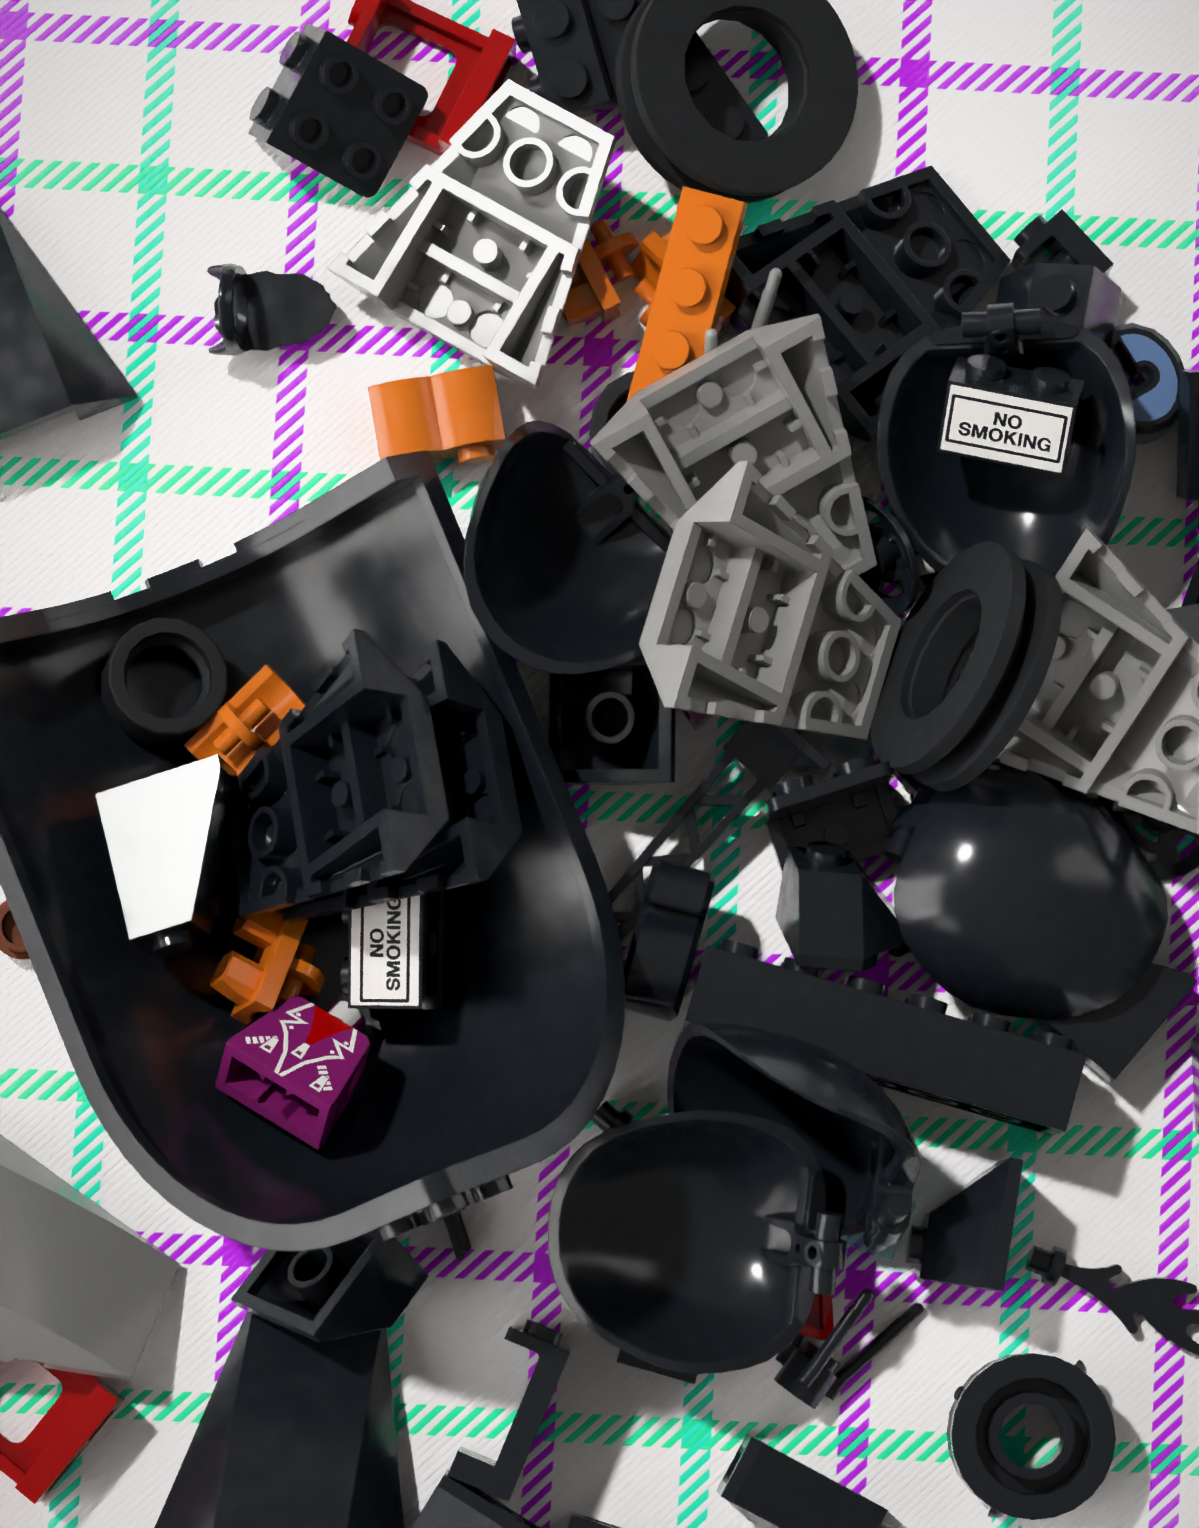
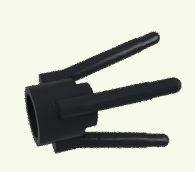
(810, 1371)

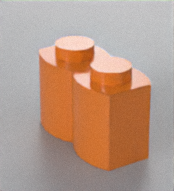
(440, 413)

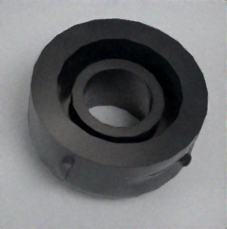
(1084, 1430)

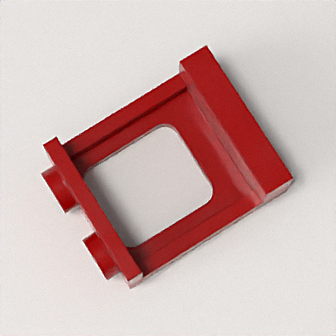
(478, 70)
(60, 1435)

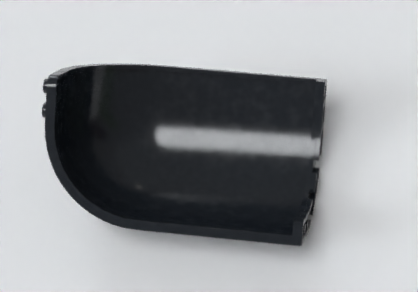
(527, 956)

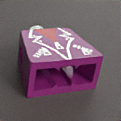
(297, 1066)

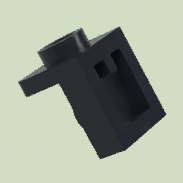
(1062, 240)

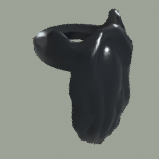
(266, 309)

